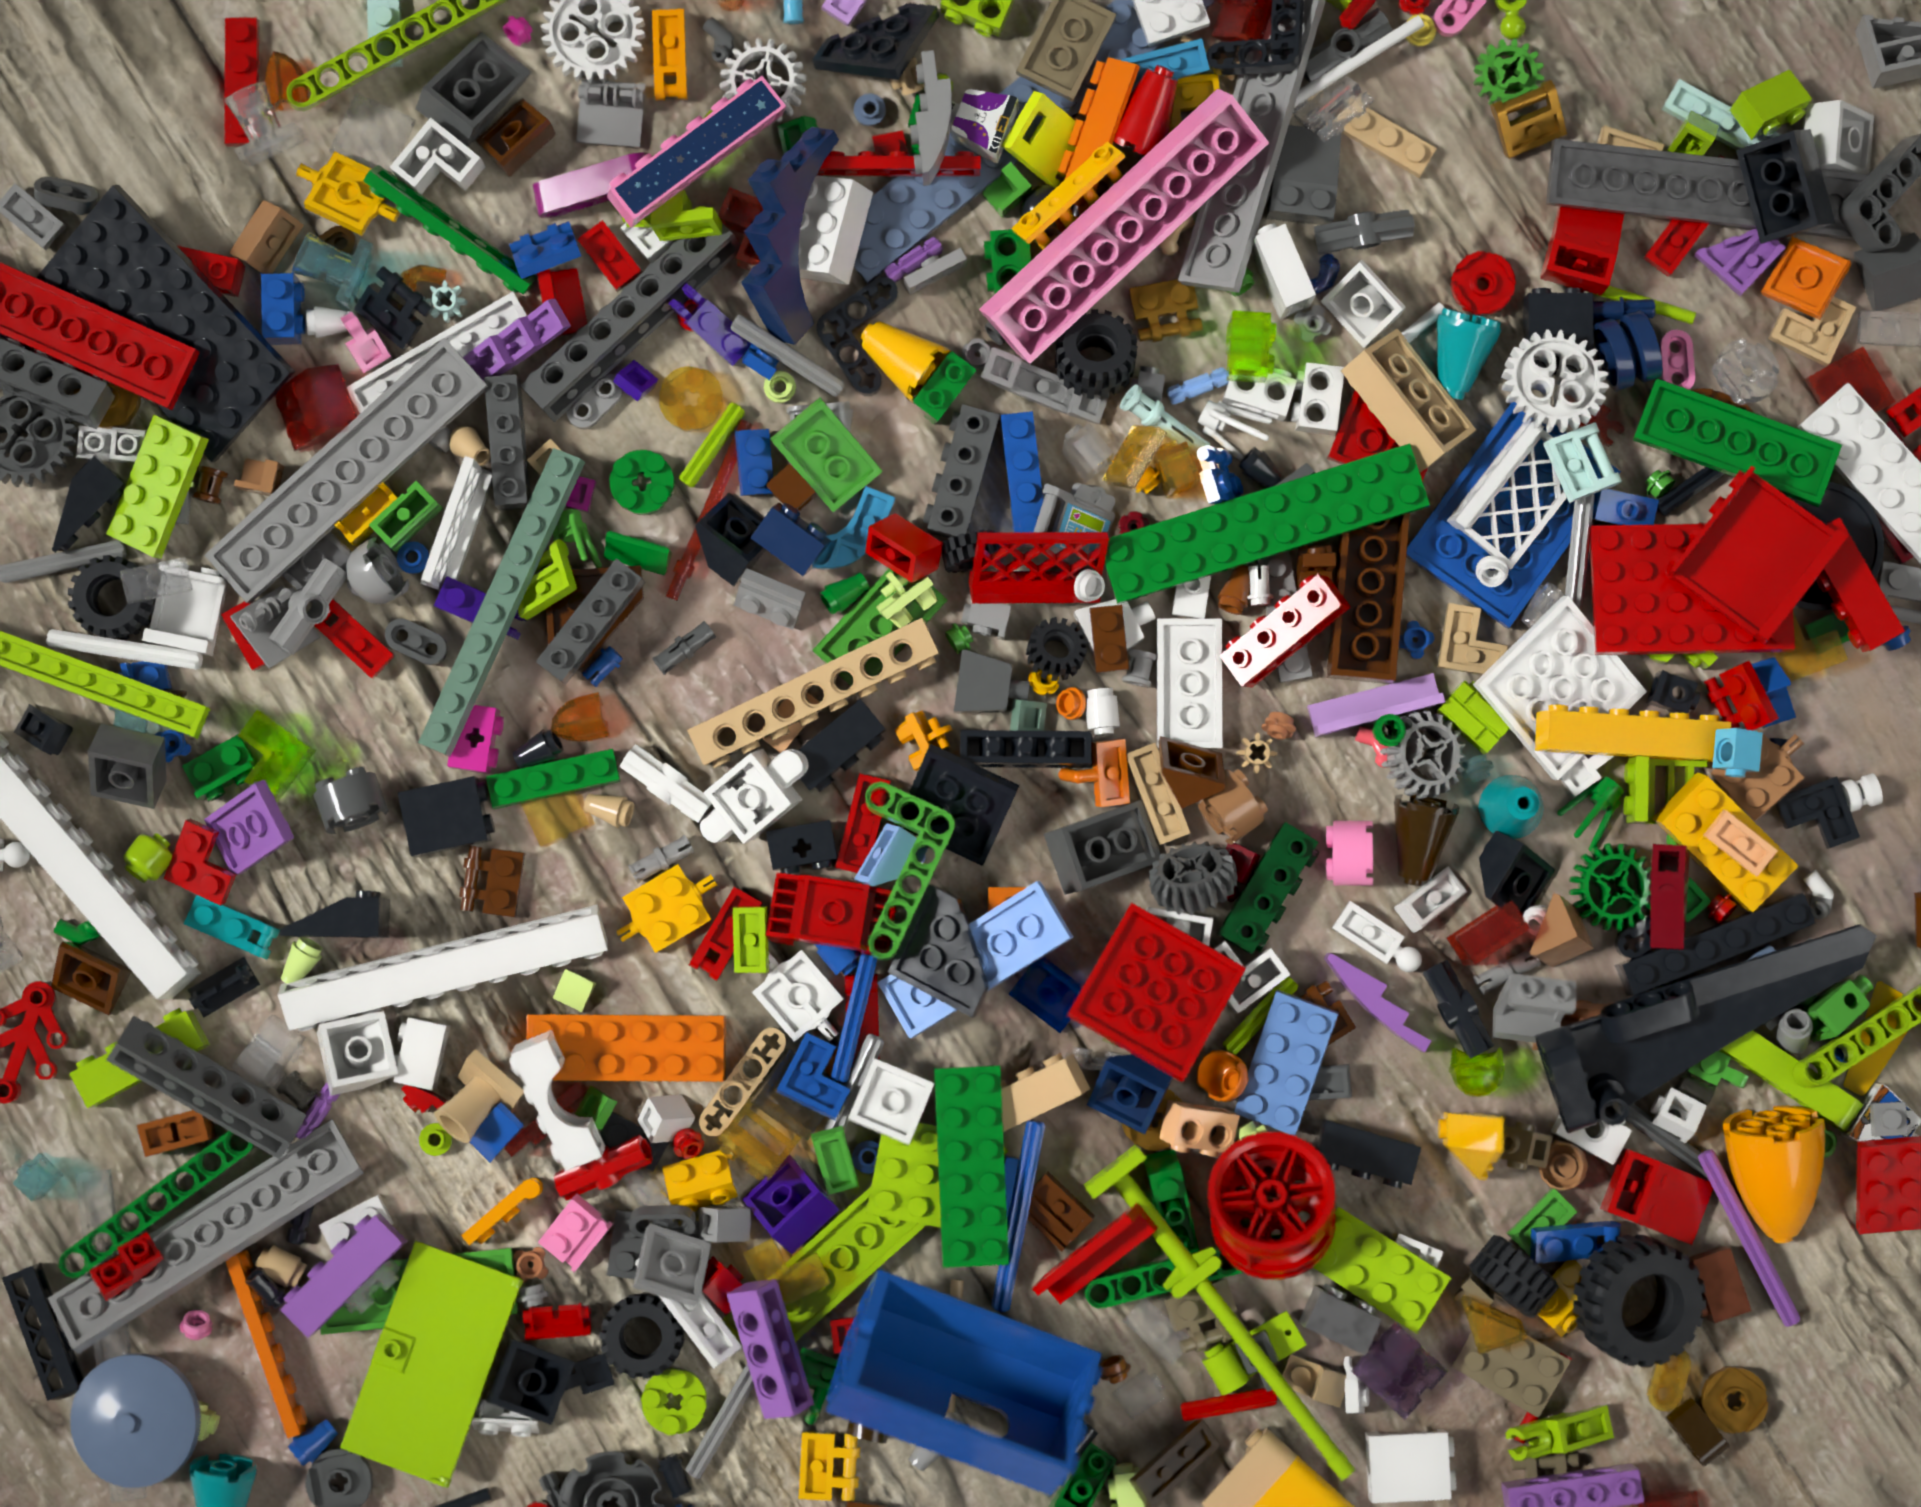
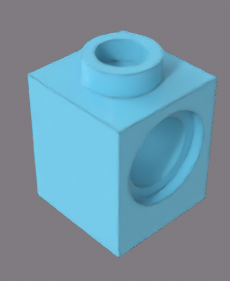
(1737, 751)

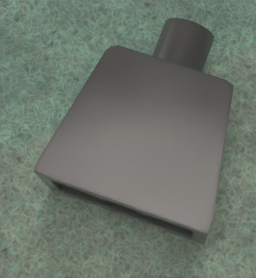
(986, 685)

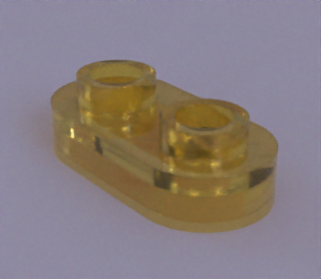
(1672, 1379)

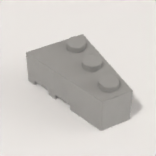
(1890, 49)

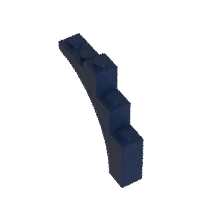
(775, 234)

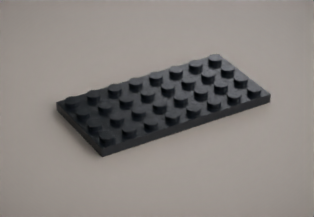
(138, 272)

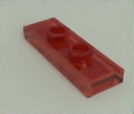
(533, 1133)

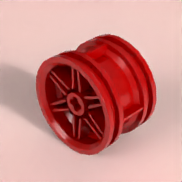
(1253, 1248)

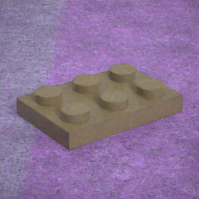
(1066, 46)
(1518, 1372)

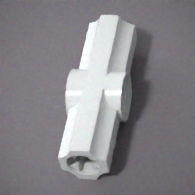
(666, 783)

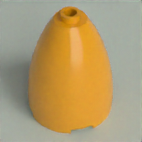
(1776, 1165)

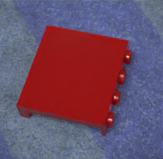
(1755, 555)

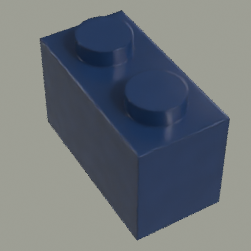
(791, 538)

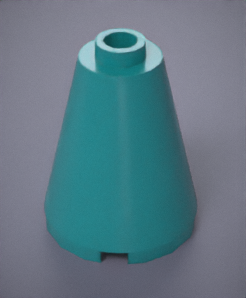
(1500, 807)
(222, 1481)

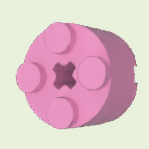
(1351, 853)

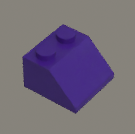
(790, 1205)

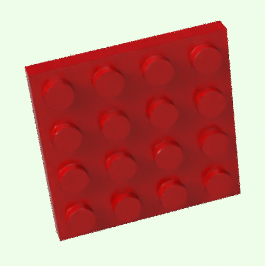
(1156, 992)

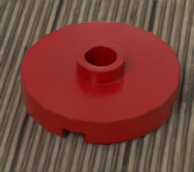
(1487, 267)

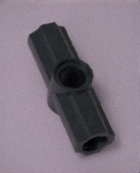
(1458, 1009)

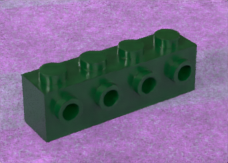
(1267, 889)

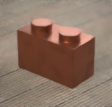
(1723, 1284)

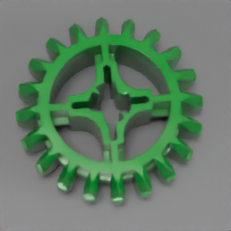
(1605, 900)

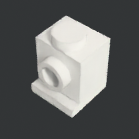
(1686, 1111)

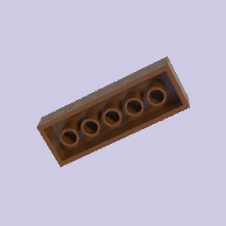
(1372, 582)

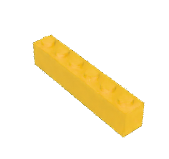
(1626, 734)

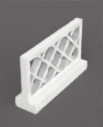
(1491, 483)
(458, 524)

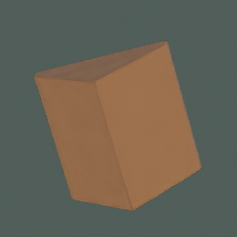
(1560, 934)

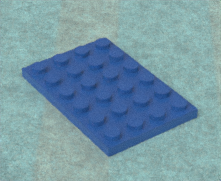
(1453, 555)

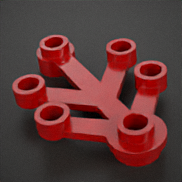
(27, 1036)

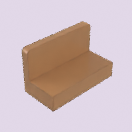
(266, 238)

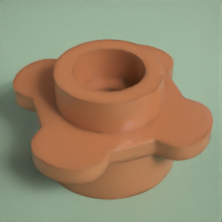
(1279, 725)
(535, 1256)

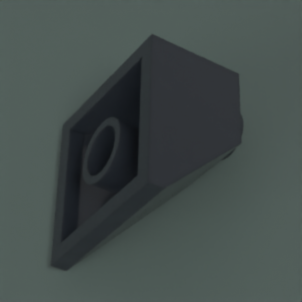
(727, 538)
(1512, 872)

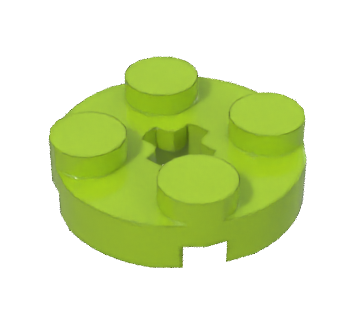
(693, 1404)

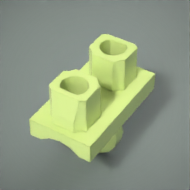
(894, 606)

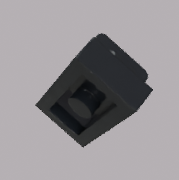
(43, 730)

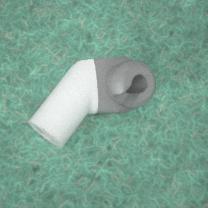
(1821, 897)

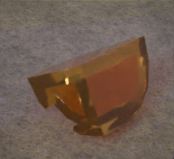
(279, 73)
(581, 719)

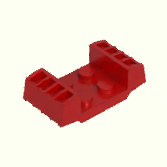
(827, 912)

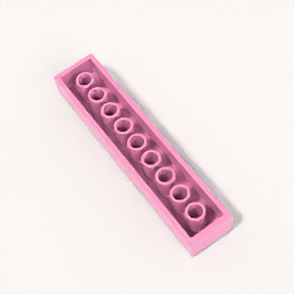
(1124, 225)

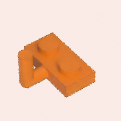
(1108, 773)

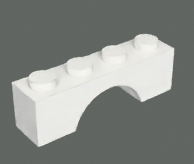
(572, 1137)

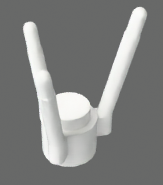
(1217, 416)

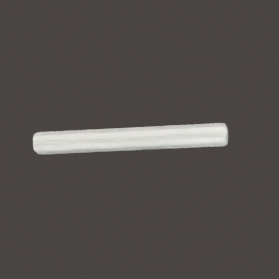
(124, 649)

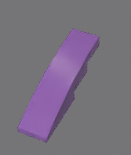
(518, 340)
(1368, 994)

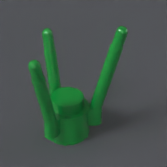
(1605, 795)

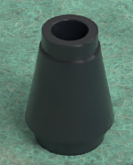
(1260, 468)
(538, 749)

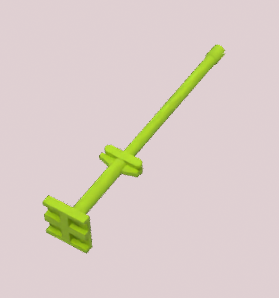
(1192, 1272)

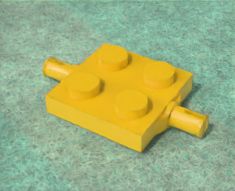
(342, 194)
(666, 908)

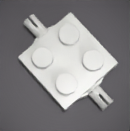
(798, 996)

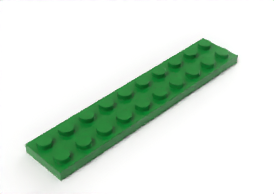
(1264, 523)

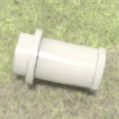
(1259, 588)

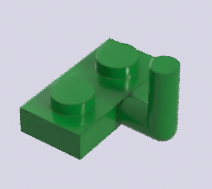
(819, 1374)

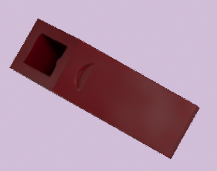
(1669, 896)

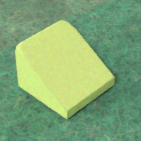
(574, 990)

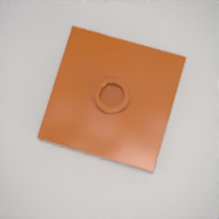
(1806, 278)

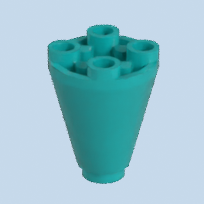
(1463, 349)

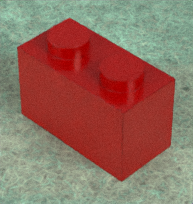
(903, 547)

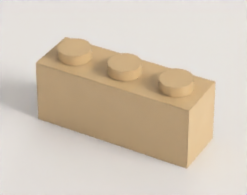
(1041, 1089)

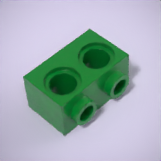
(1004, 264)

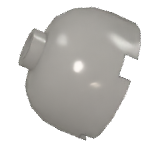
(375, 573)

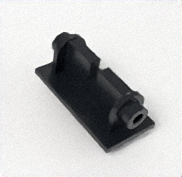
(223, 987)

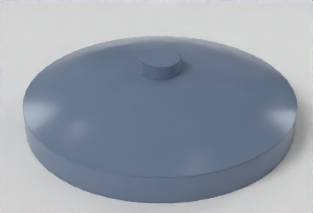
(135, 1420)

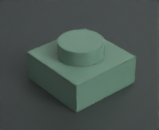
(1028, 715)

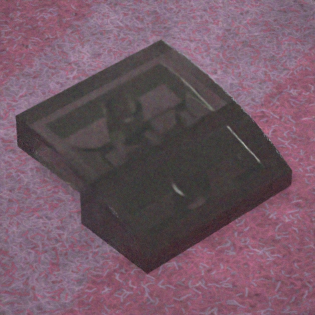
(785, 1111)

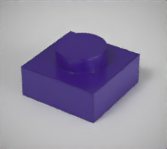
(635, 380)

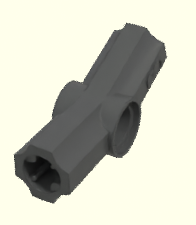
(1364, 231)

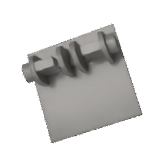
(610, 113)
(260, 620)

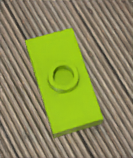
(750, 939)

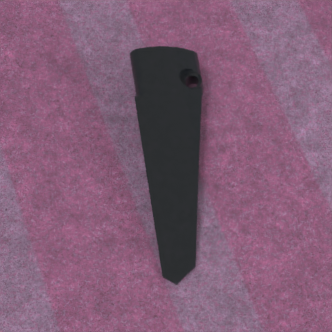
(1669, 1029)

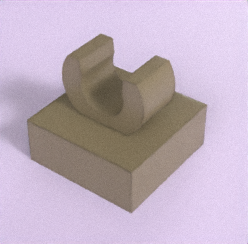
(1474, 1288)

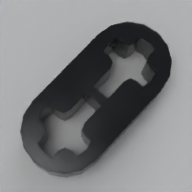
(1639, 929)

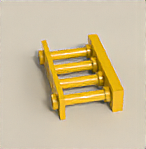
(1078, 184)

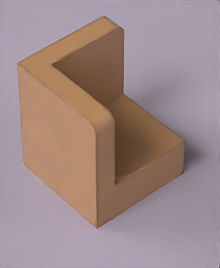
(260, 477)

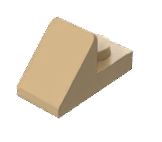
(1315, 1380)

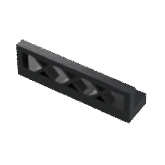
(62, 1353)

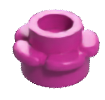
(518, 30)

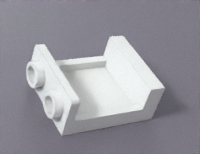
(191, 617)
(1409, 1466)

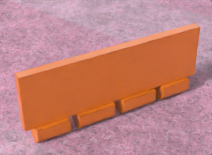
(1103, 111)

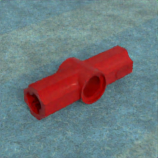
(604, 1170)

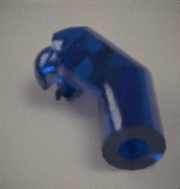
(1327, 274)

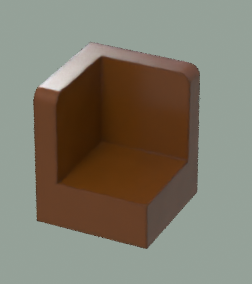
(791, 488)

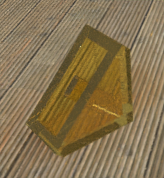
(1491, 1326)

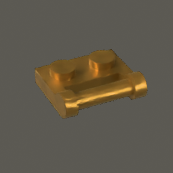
(1532, 128)

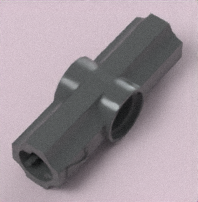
(1327, 55)

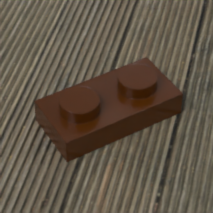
(1109, 639)

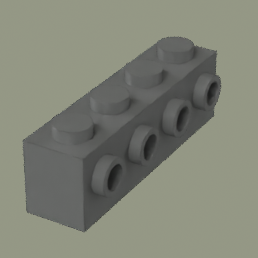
(963, 471)

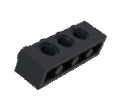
(1026, 748)

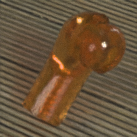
(423, 273)

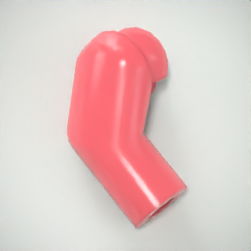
(1365, 736)

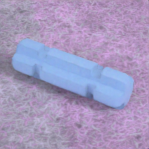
(1197, 386)

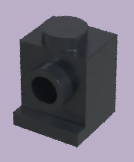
(1662, 693)

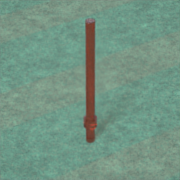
(684, 568)

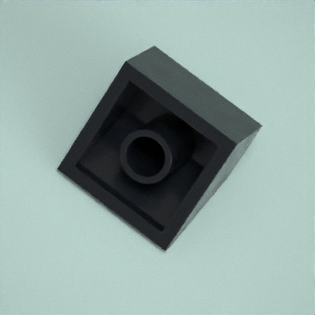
(530, 1381)

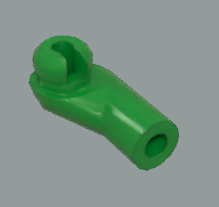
(77, 934)

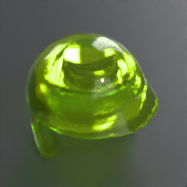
(1478, 1075)

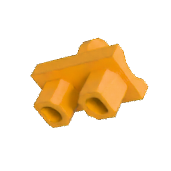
(924, 732)

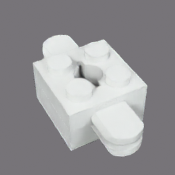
(753, 795)

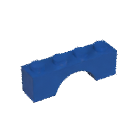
(1022, 469)

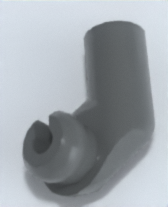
(722, 40)

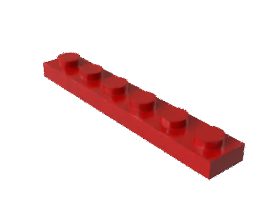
(897, 164)

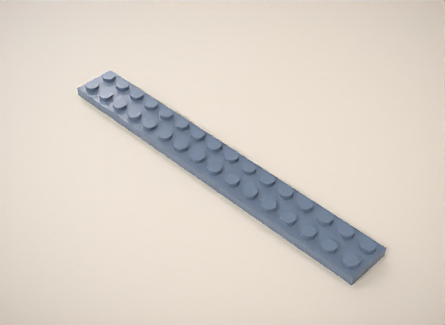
(909, 212)

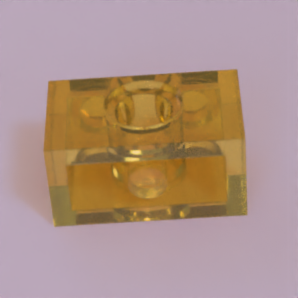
(1175, 468)

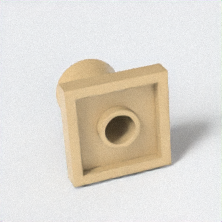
(482, 1092)

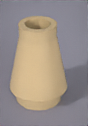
(467, 442)
(611, 809)

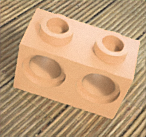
(1200, 1121)

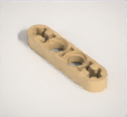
(739, 1079)

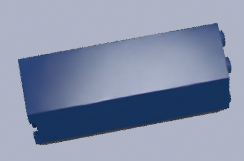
(922, 1346)

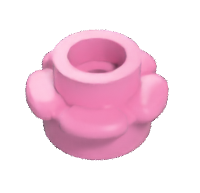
(196, 1325)

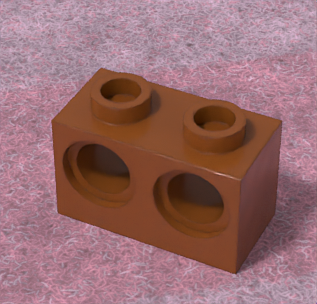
(175, 1132)

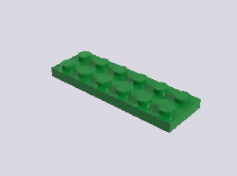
(1735, 439)
(971, 1166)

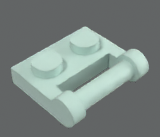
(1574, 465)

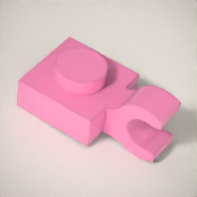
(366, 345)

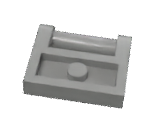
(1901, 583)

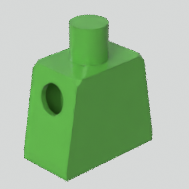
(1838, 1007)

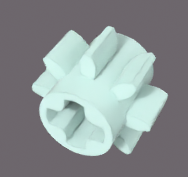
(448, 293)

